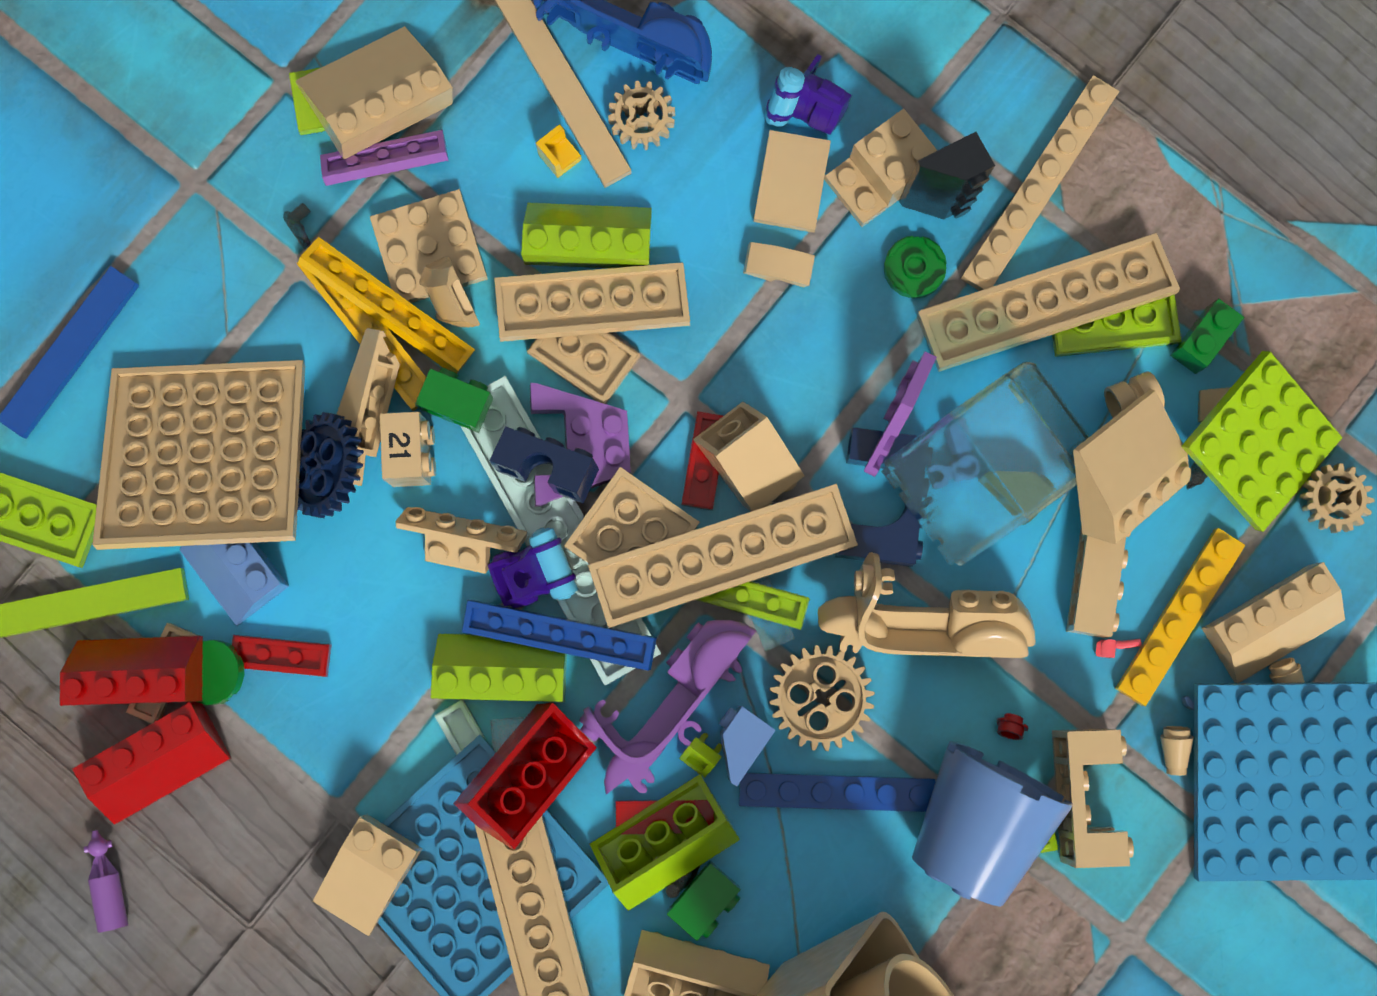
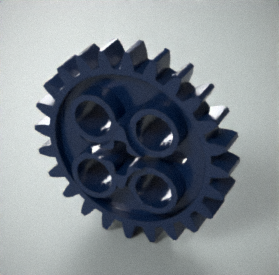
(327, 464)

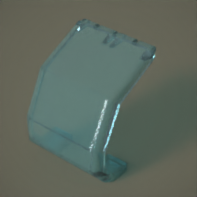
(989, 463)

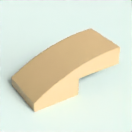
(778, 263)

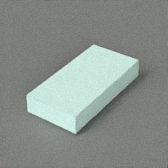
(458, 725)

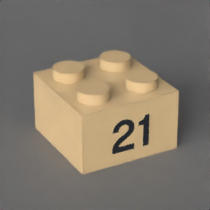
(406, 449)

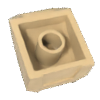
(448, 294)

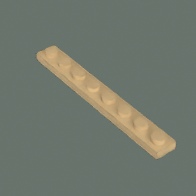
(1040, 184)

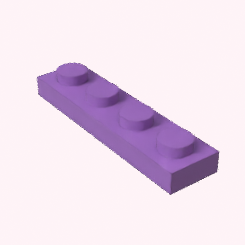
(385, 158)

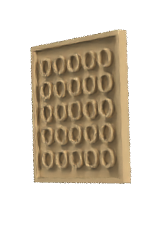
(201, 455)

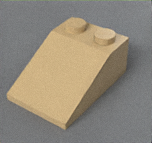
(366, 873)

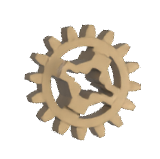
(641, 101)
(1351, 502)

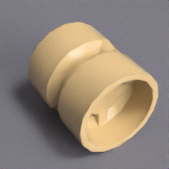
(1122, 394)

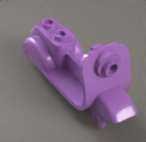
(697, 670)

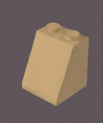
(750, 456)

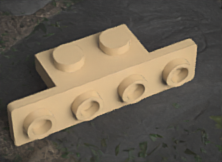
(459, 540)

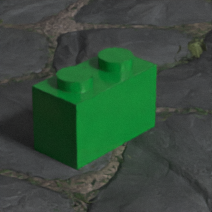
(1207, 336)
(454, 399)
(704, 901)

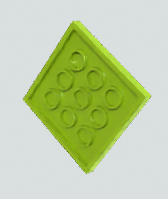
(1262, 441)

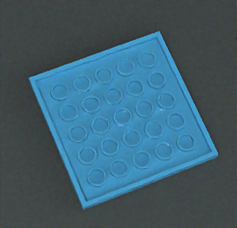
(1285, 781)
(446, 904)

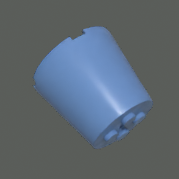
(985, 825)

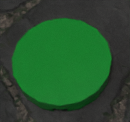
(915, 266)
(220, 672)

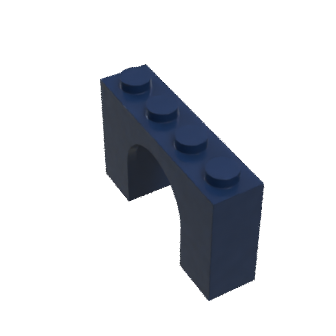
(895, 542)

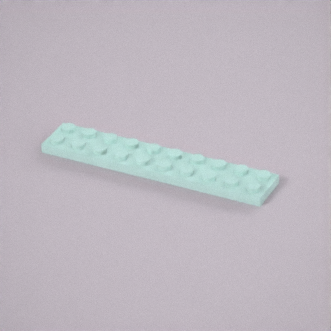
(559, 514)

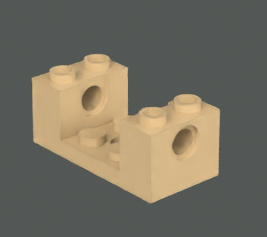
(1080, 844)

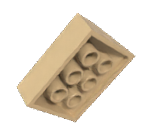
(376, 91)
(1129, 469)

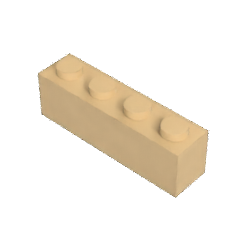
(1096, 587)

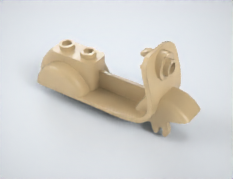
(972, 626)

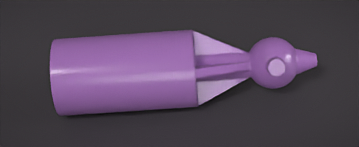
(105, 887)

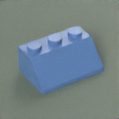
(237, 576)
(742, 741)

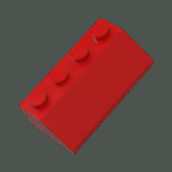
(133, 671)
(152, 762)
(525, 775)

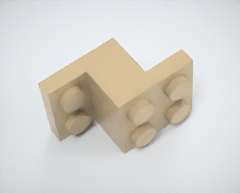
(879, 167)

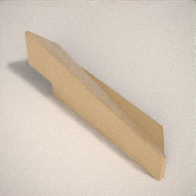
(369, 392)

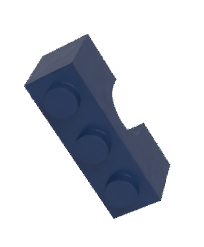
(521, 451)

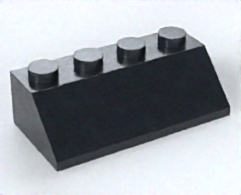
(949, 179)

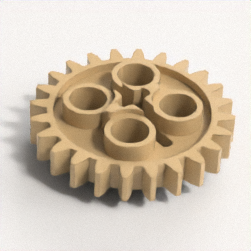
(838, 722)

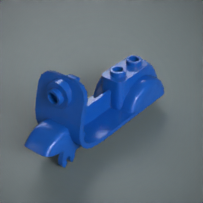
(659, 37)

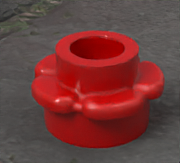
(1011, 726)

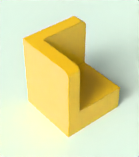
(557, 151)

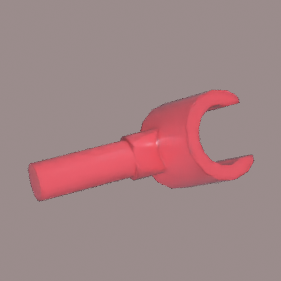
(1108, 647)

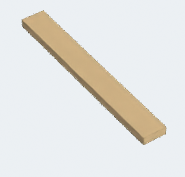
(565, 90)

